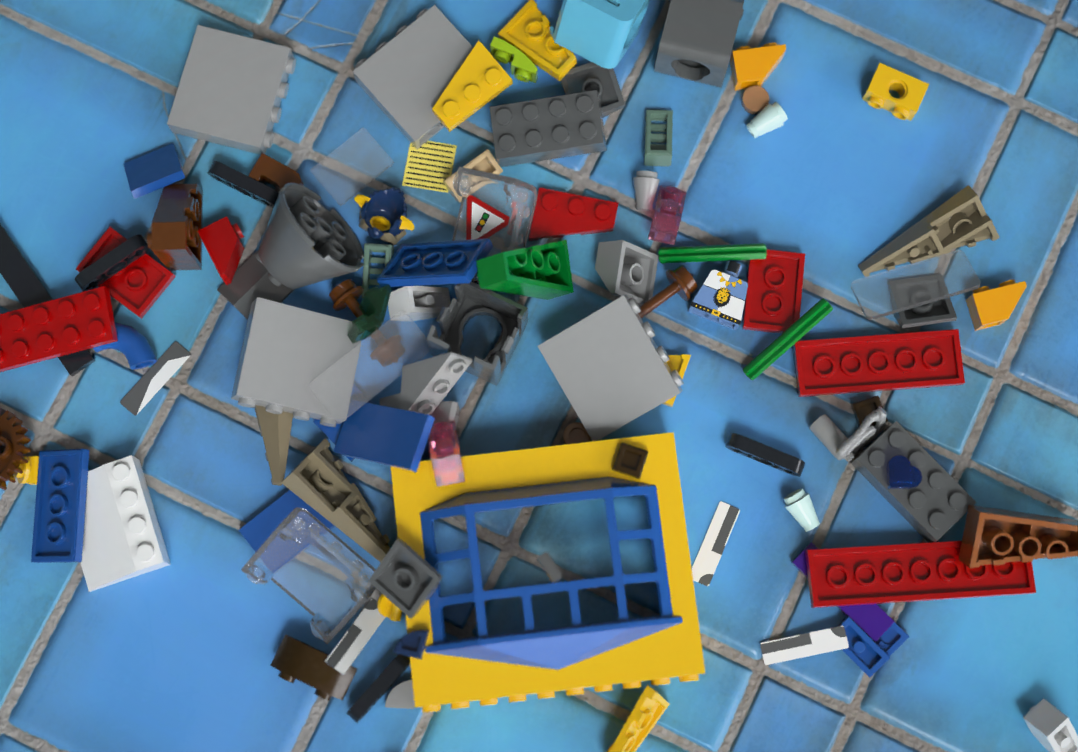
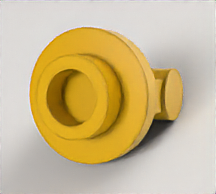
(30, 471)
(388, 609)

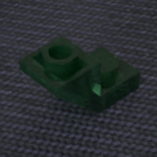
(373, 310)

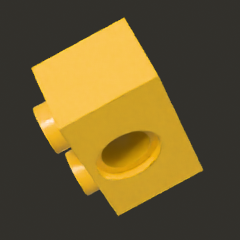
(909, 88)

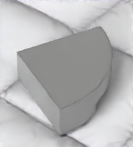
(401, 696)

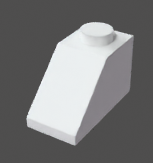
(419, 301)
(1051, 728)

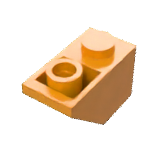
(754, 65)
(994, 306)

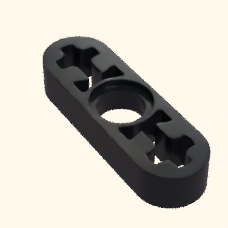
(243, 184)
(112, 263)
(765, 454)
(379, 687)

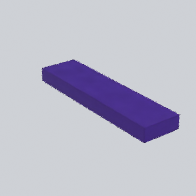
(867, 617)

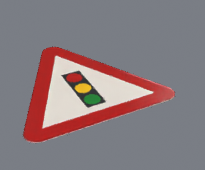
(483, 219)

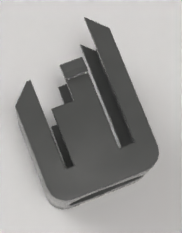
(699, 39)
(474, 302)

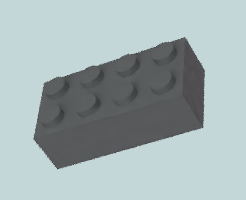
(548, 128)
(929, 506)

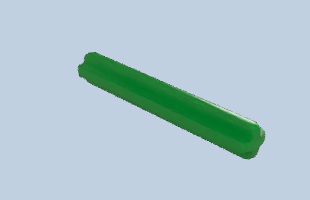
(712, 253)
(787, 339)

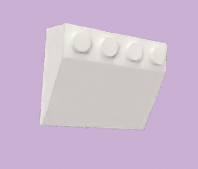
(120, 526)

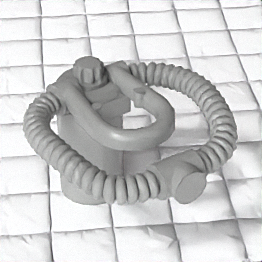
(839, 444)

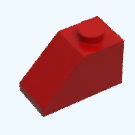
(223, 246)

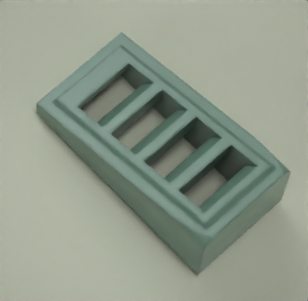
(658, 153)
(368, 259)

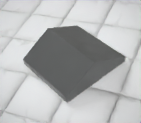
(594, 77)
(249, 283)
(930, 313)
(405, 578)

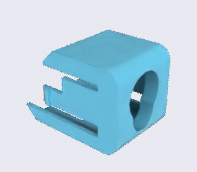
(599, 28)

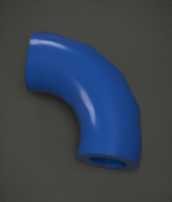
(133, 346)

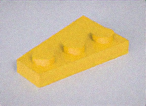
(532, 36)
(471, 88)

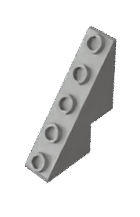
(427, 382)

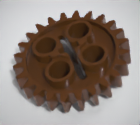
(12, 439)

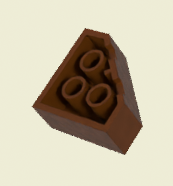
(176, 227)

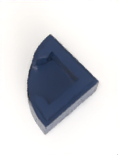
(412, 644)

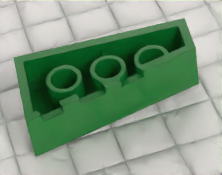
(529, 271)

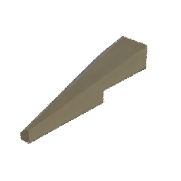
(949, 226)
(276, 436)
(327, 490)

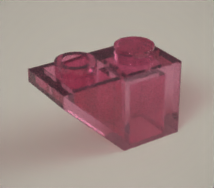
(667, 215)
(446, 454)

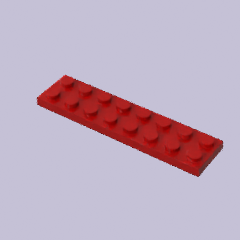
(908, 575)

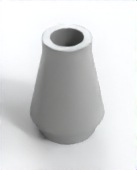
(645, 189)

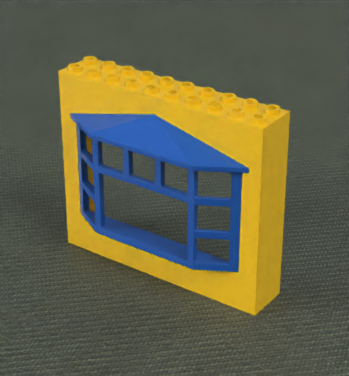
(560, 656)

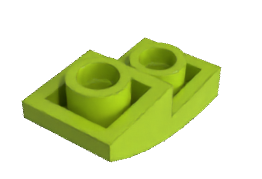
(521, 65)

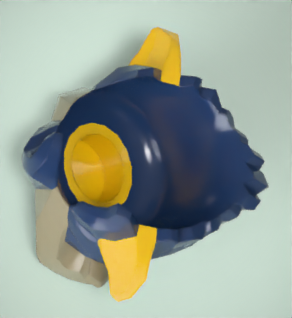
(384, 215)

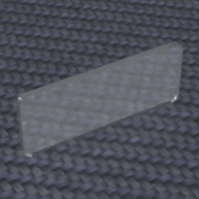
(915, 284)
(370, 366)

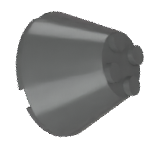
(307, 241)

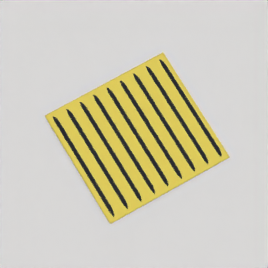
(429, 166)

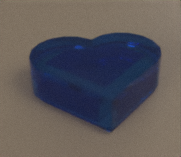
(901, 474)

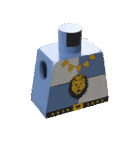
(722, 297)

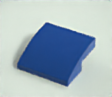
(866, 652)

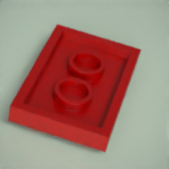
(135, 285)
(774, 291)

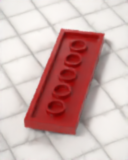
(56, 328)
(878, 363)

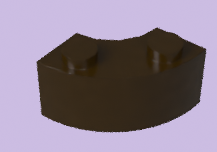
(308, 665)

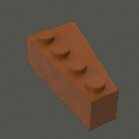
(1011, 536)

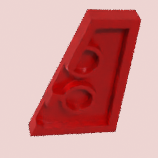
(570, 214)

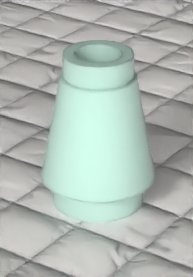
(767, 119)
(802, 509)

